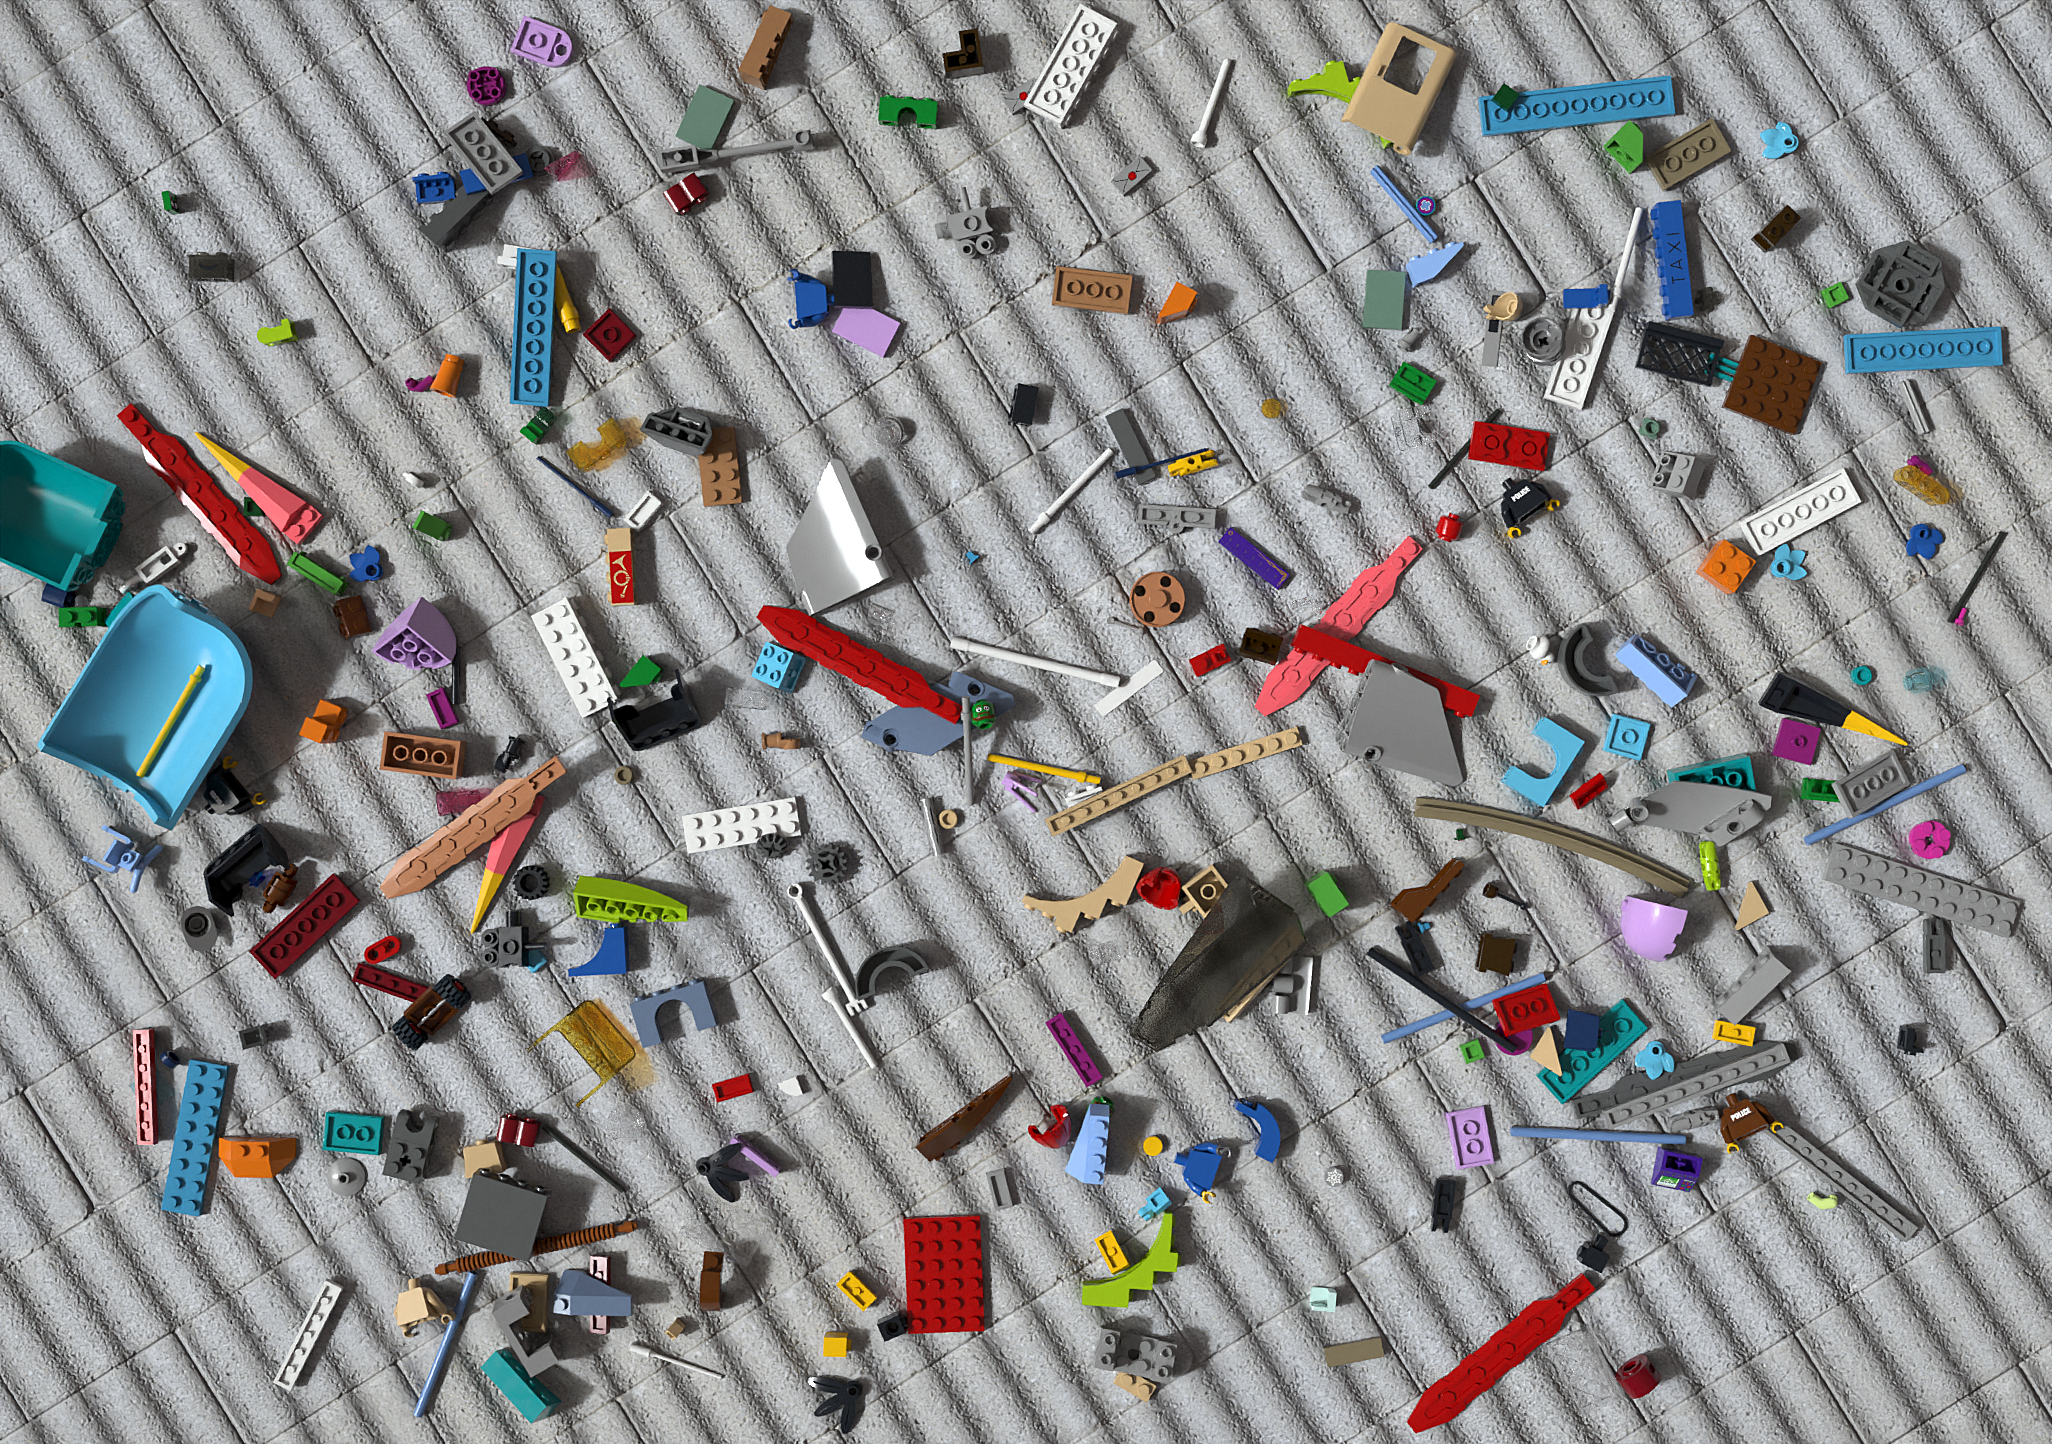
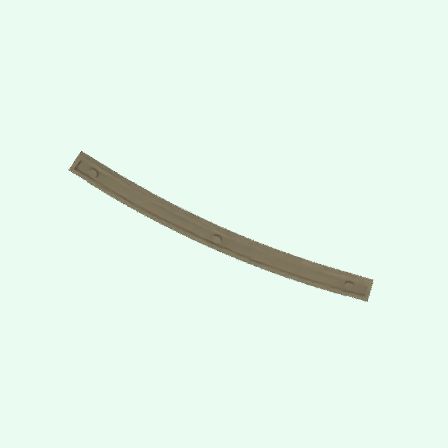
(1553, 835)

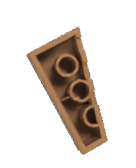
(765, 47)

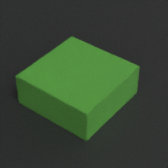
(1834, 294)
(1471, 1051)

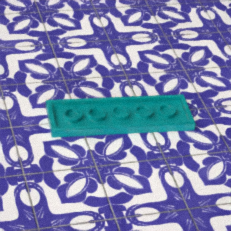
(1619, 1030)

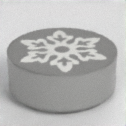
(1333, 1176)

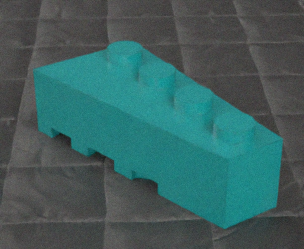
(1725, 771)
(524, 1392)

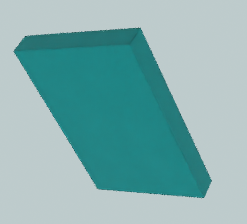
(353, 1133)

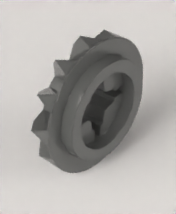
(538, 152)
(766, 841)

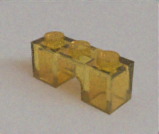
(612, 438)

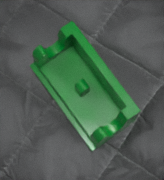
(1818, 790)

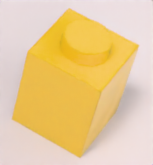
(836, 1344)

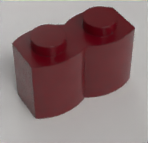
(686, 194)
(518, 1130)

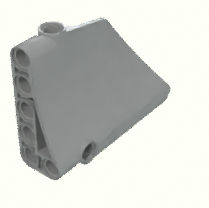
(834, 546)
(1401, 724)

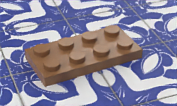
(1092, 290)
(721, 469)

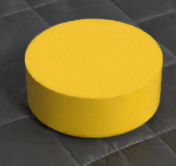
(1152, 1145)

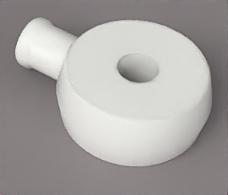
(413, 479)

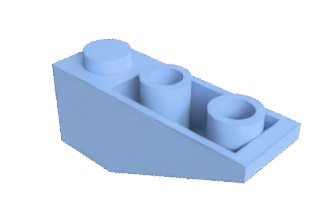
(1427, 267)

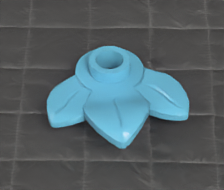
(1776, 141)
(1790, 563)
(1654, 1063)

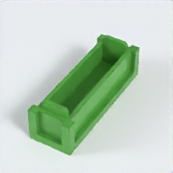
(318, 573)

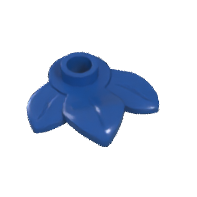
(1925, 543)
(364, 564)

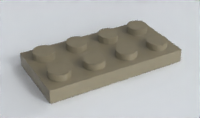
(1687, 154)

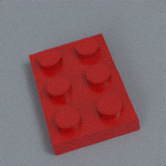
(1526, 1010)

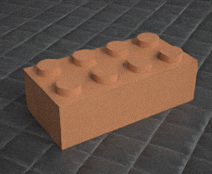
(423, 755)

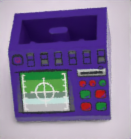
(1676, 1169)

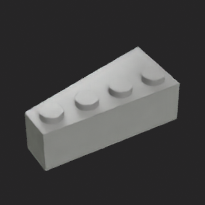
(1752, 985)

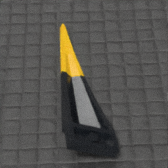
(1798, 699)

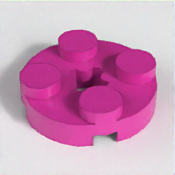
(1940, 838)

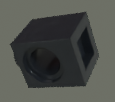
(889, 1333)

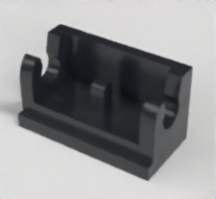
(1023, 404)

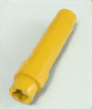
(566, 311)

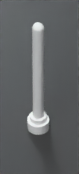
(1199, 138)
(831, 995)

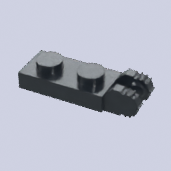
(1415, 950)
(1442, 1203)

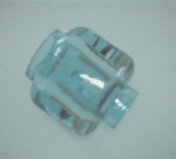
(1918, 680)

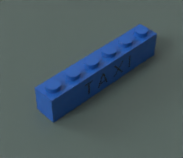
(1672, 260)

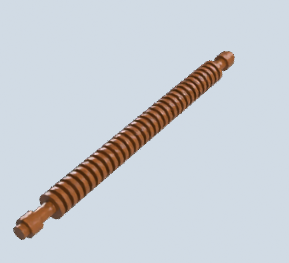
(542, 1246)

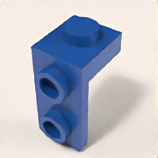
(1586, 298)

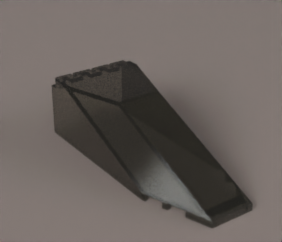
(1225, 959)

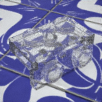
(1635, 292)

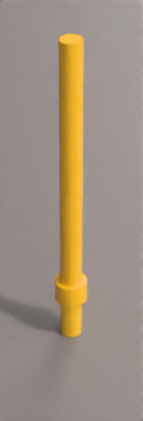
(1080, 776)

